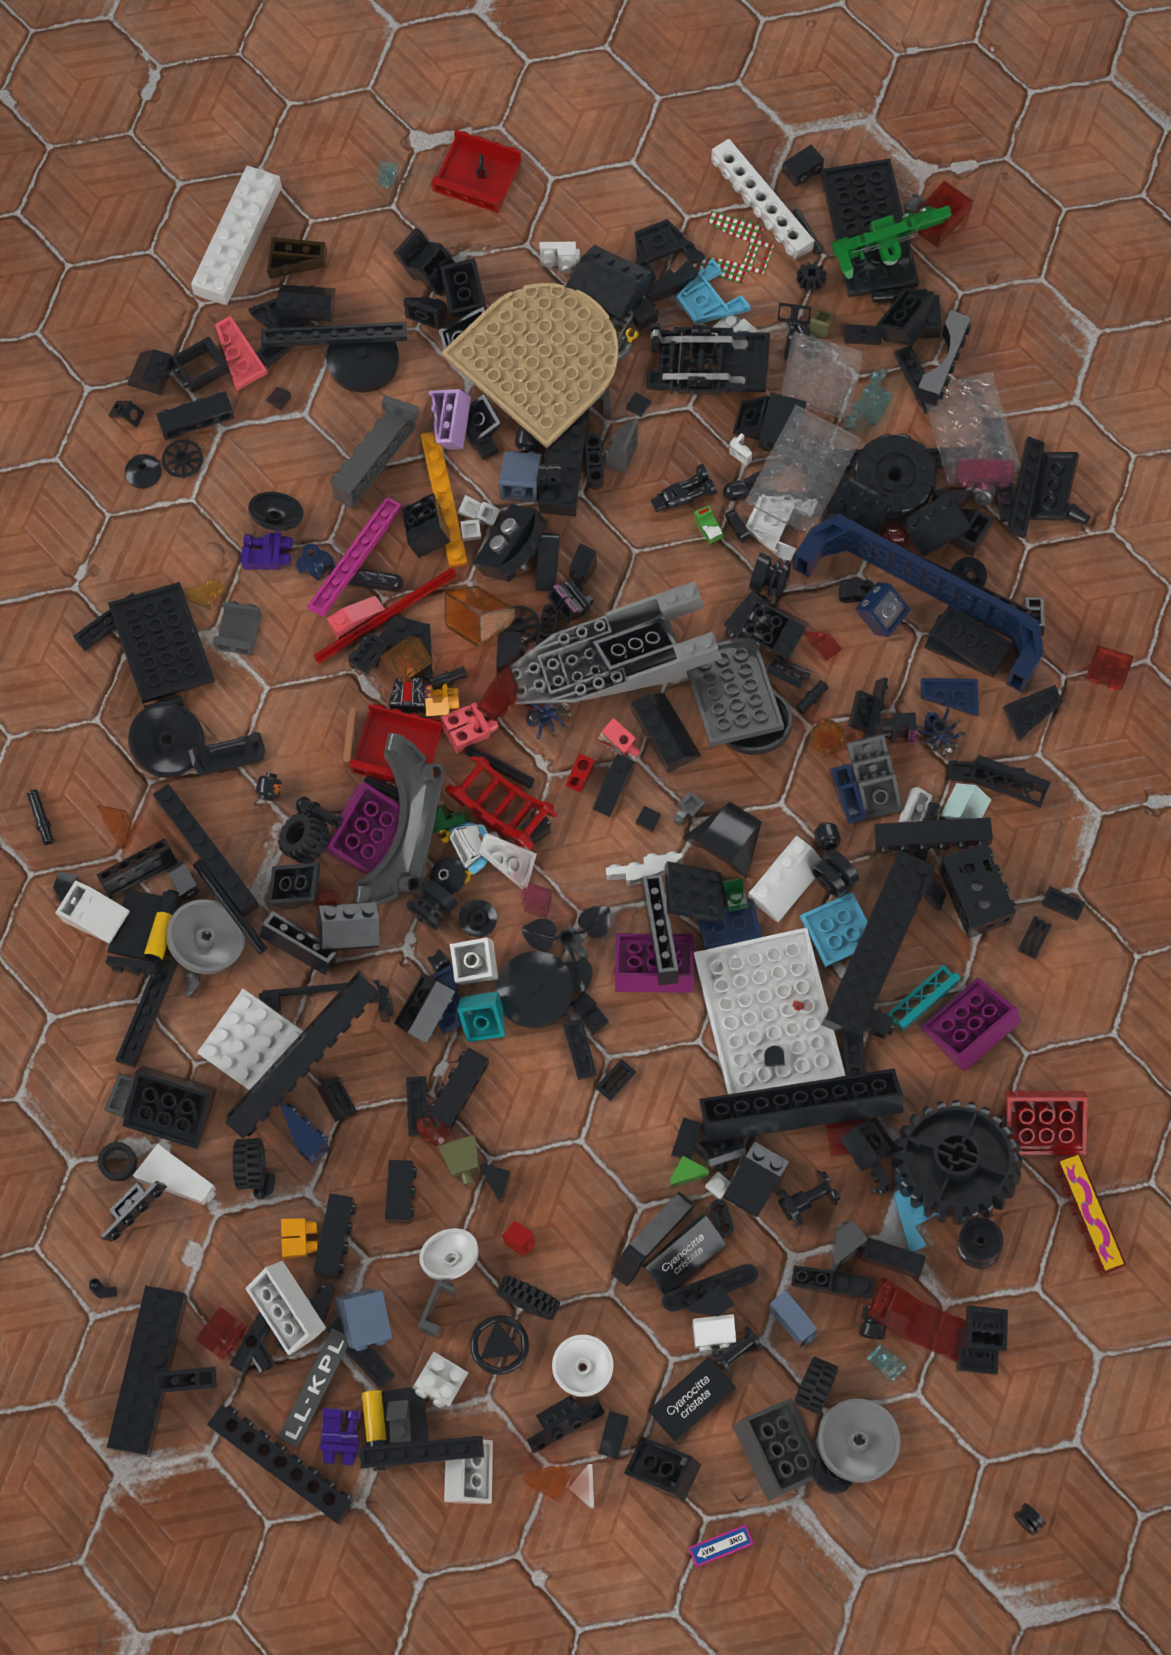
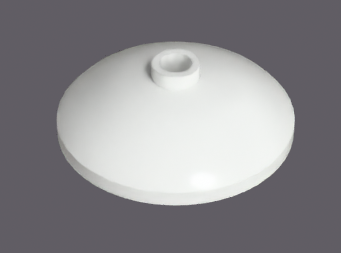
(449, 1254)
(578, 1351)

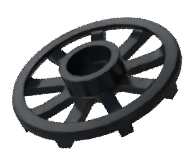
(182, 459)
(519, 624)

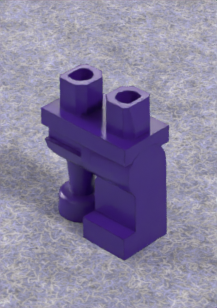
(271, 554)
(337, 1441)

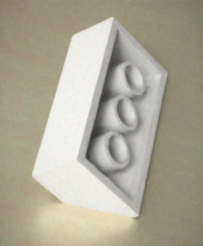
(785, 880)
(285, 1307)

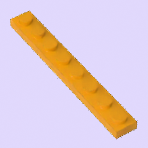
(442, 490)

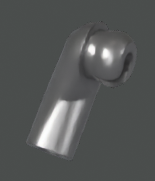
(194, 983)

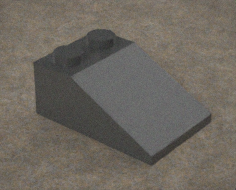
(622, 447)

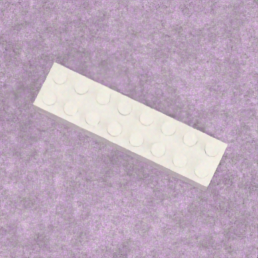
(236, 235)

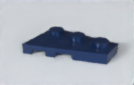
(952, 693)
(451, 1016)

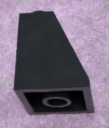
(776, 416)

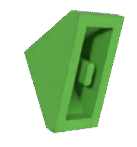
(687, 1172)

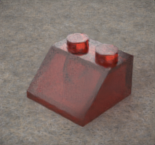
(1109, 667)
(499, 695)

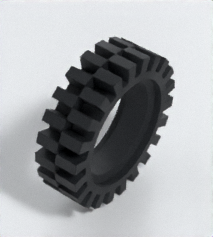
(528, 1297)

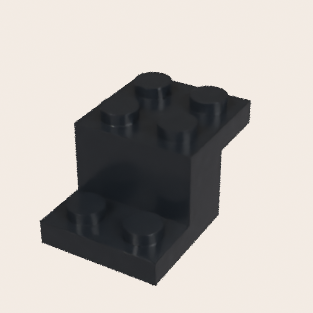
(423, 259)
(982, 1340)

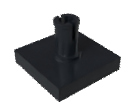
(719, 1152)

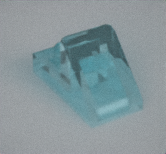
(886, 1363)

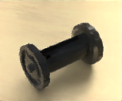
(737, 1349)

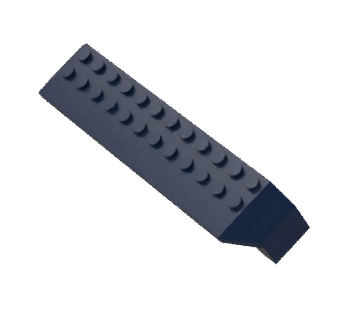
(842, 535)

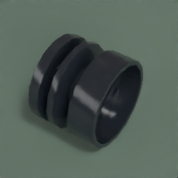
(770, 575)
(429, 907)

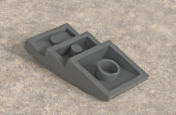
(874, 776)

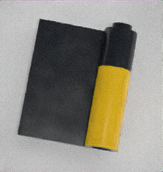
(145, 927)
(375, 1413)

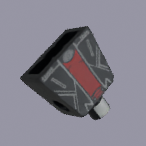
(408, 695)

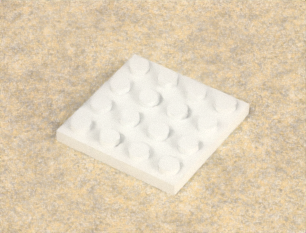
(248, 1039)

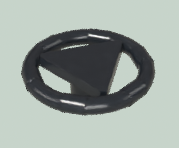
(499, 1344)

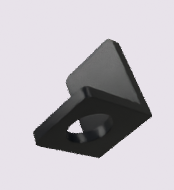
(123, 409)

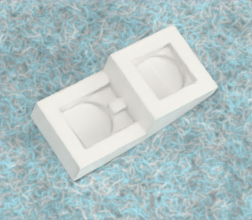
(475, 510)

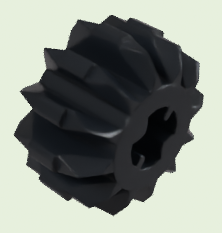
(811, 276)

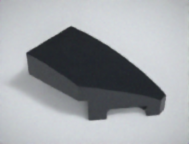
(63, 884)

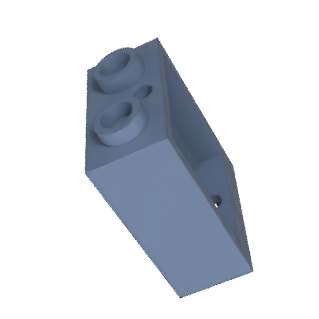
(793, 1319)

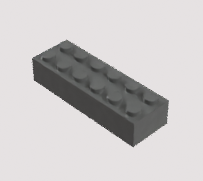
(370, 458)

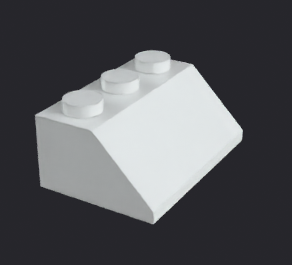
(470, 1479)

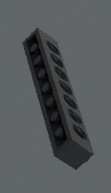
(220, 1423)

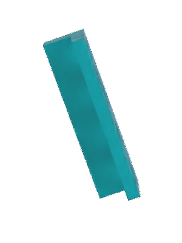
(928, 1001)

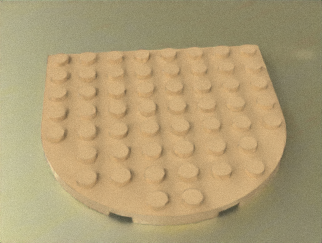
(539, 356)

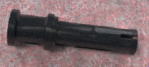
(315, 809)

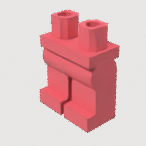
(467, 727)

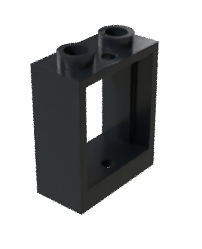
(193, 352)

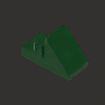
(446, 820)
(734, 893)

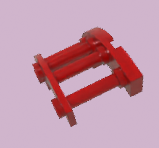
(491, 820)

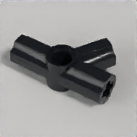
(258, 1353)

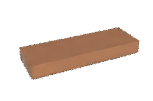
(350, 737)

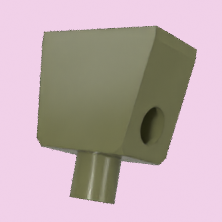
(461, 1158)

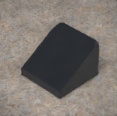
(279, 398)

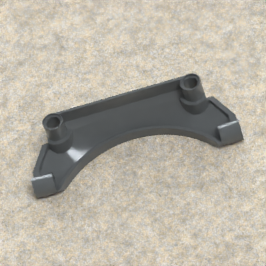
(419, 801)

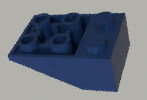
(309, 1143)

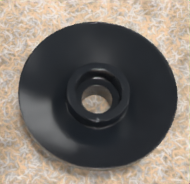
(146, 477)
(974, 565)
(455, 874)
(478, 909)

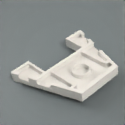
(768, 532)

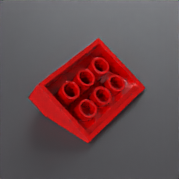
(1047, 1121)

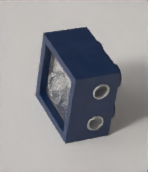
(883, 609)

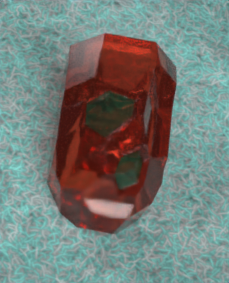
(432, 1130)

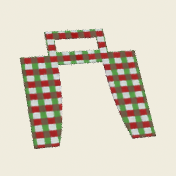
(743, 230)

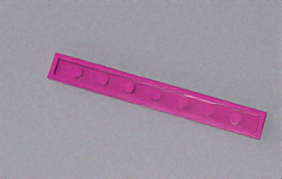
(354, 557)

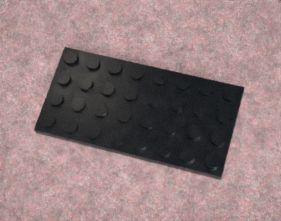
(856, 198)

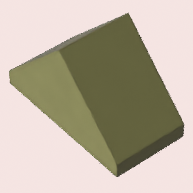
(821, 323)

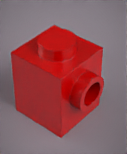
(519, 1238)

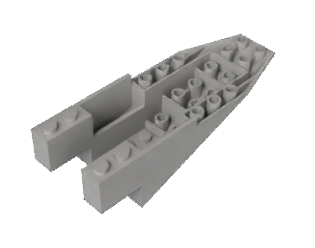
(563, 664)

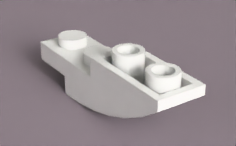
(634, 872)

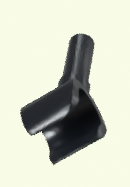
(481, 165)

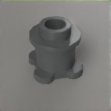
(914, 204)

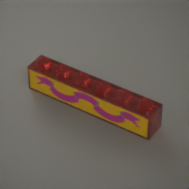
(1090, 1214)

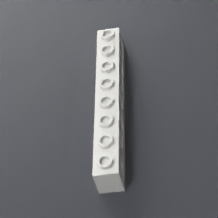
(782, 216)

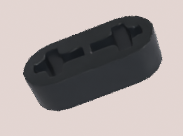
(737, 525)
(725, 1216)

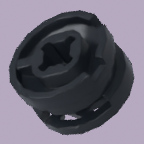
(1029, 1519)

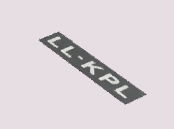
(314, 1388)

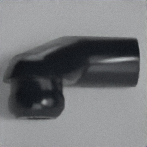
(267, 1189)
(100, 1290)

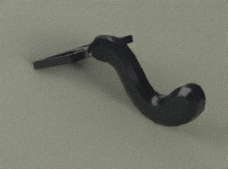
(792, 322)

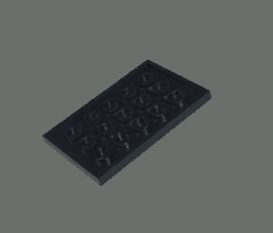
(161, 642)

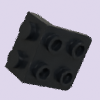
(385, 1005)

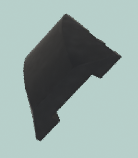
(728, 836)

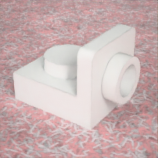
(740, 452)

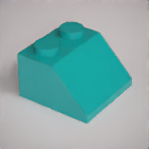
(482, 1016)

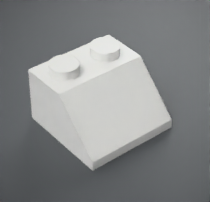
(714, 1332)

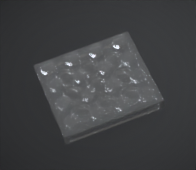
(822, 374)

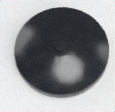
(363, 365)
(162, 738)
(770, 741)
(535, 989)

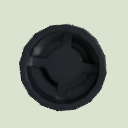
(871, 1328)

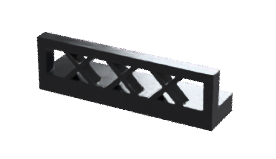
(1009, 774)
(137, 868)

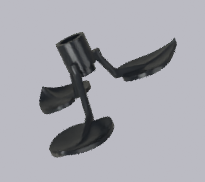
(542, 932)

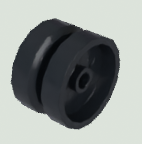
(834, 873)
(980, 1243)

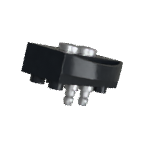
(511, 543)

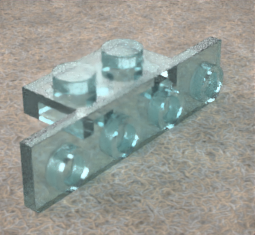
(872, 402)

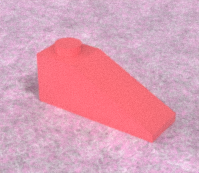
(353, 616)

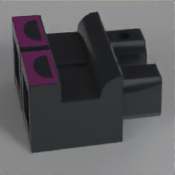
(570, 600)
(900, 726)

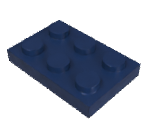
(736, 927)

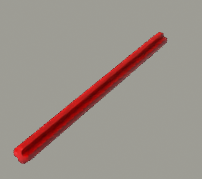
(385, 615)

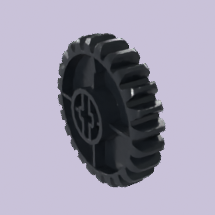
(957, 1162)

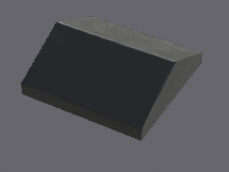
(481, 420)

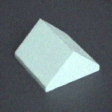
(965, 803)

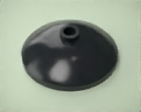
(275, 511)

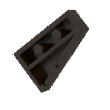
(295, 256)

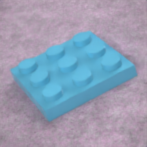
(835, 928)

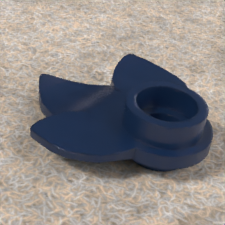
(314, 564)

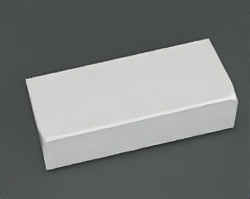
(915, 805)

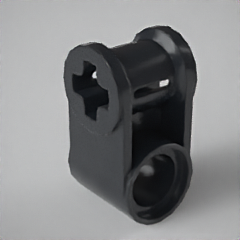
(853, 590)

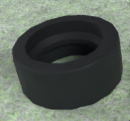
(128, 1172)

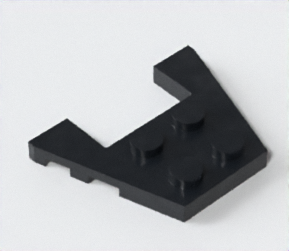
(661, 241)
(399, 629)

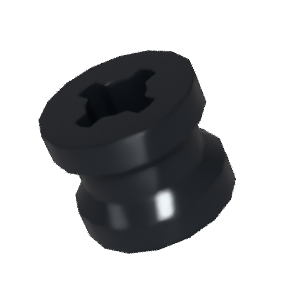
(438, 961)

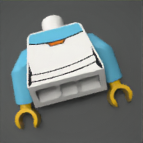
(467, 842)

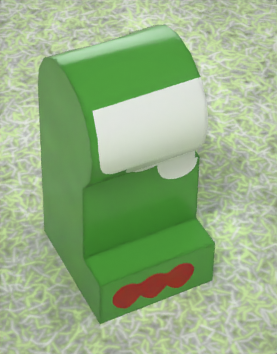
(708, 525)

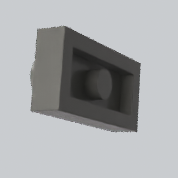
(401, 408)

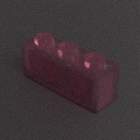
(984, 472)

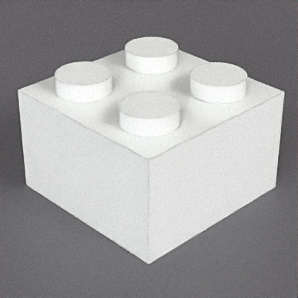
(474, 961)

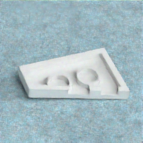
(509, 859)

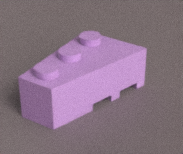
(450, 416)

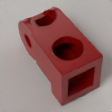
(580, 772)

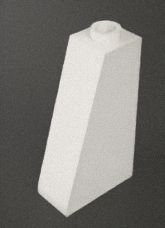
(177, 1176)

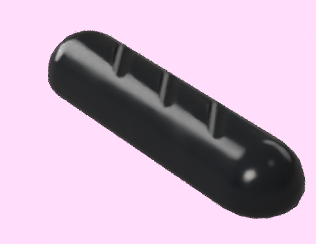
(375, 580)

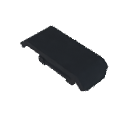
(227, 754)

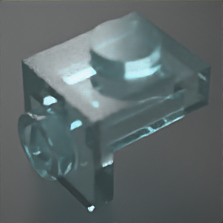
(387, 174)

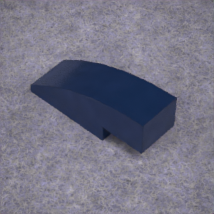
(847, 793)

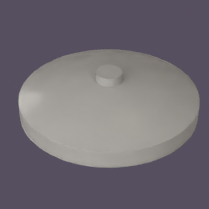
(204, 937)
(859, 1440)

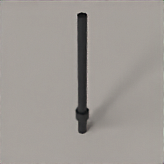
(311, 989)

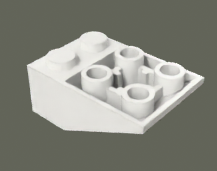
(91, 912)

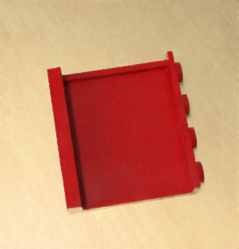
(458, 173)
(380, 721)

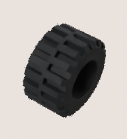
(304, 837)
(249, 1163)
(816, 1385)

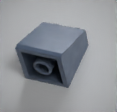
(519, 476)
(364, 1318)

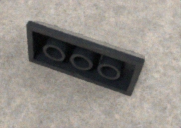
(632, 645)
(664, 731)

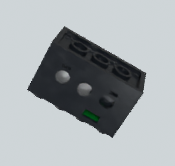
(977, 890)

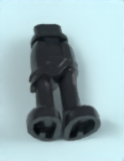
(678, 495)

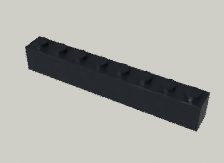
(205, 849)

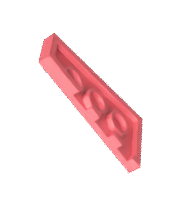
(240, 357)

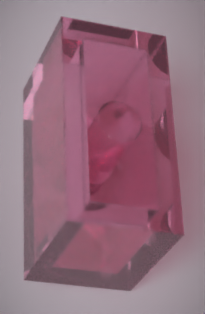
(536, 900)

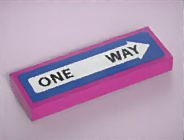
(720, 1546)

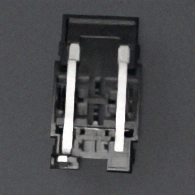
(741, 360)

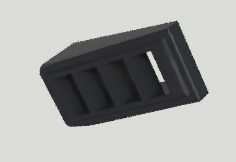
(1036, 610)

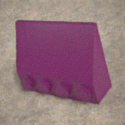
(366, 829)
(636, 965)
(971, 1024)

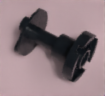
(800, 1201)

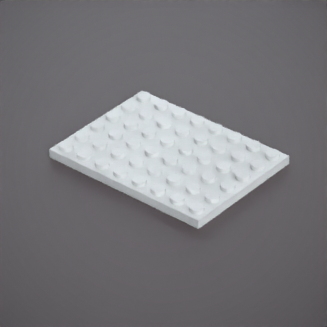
(750, 1007)

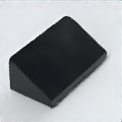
(336, 1099)

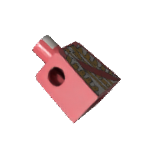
(613, 735)

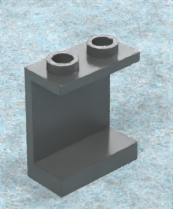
(238, 628)
(424, 1325)

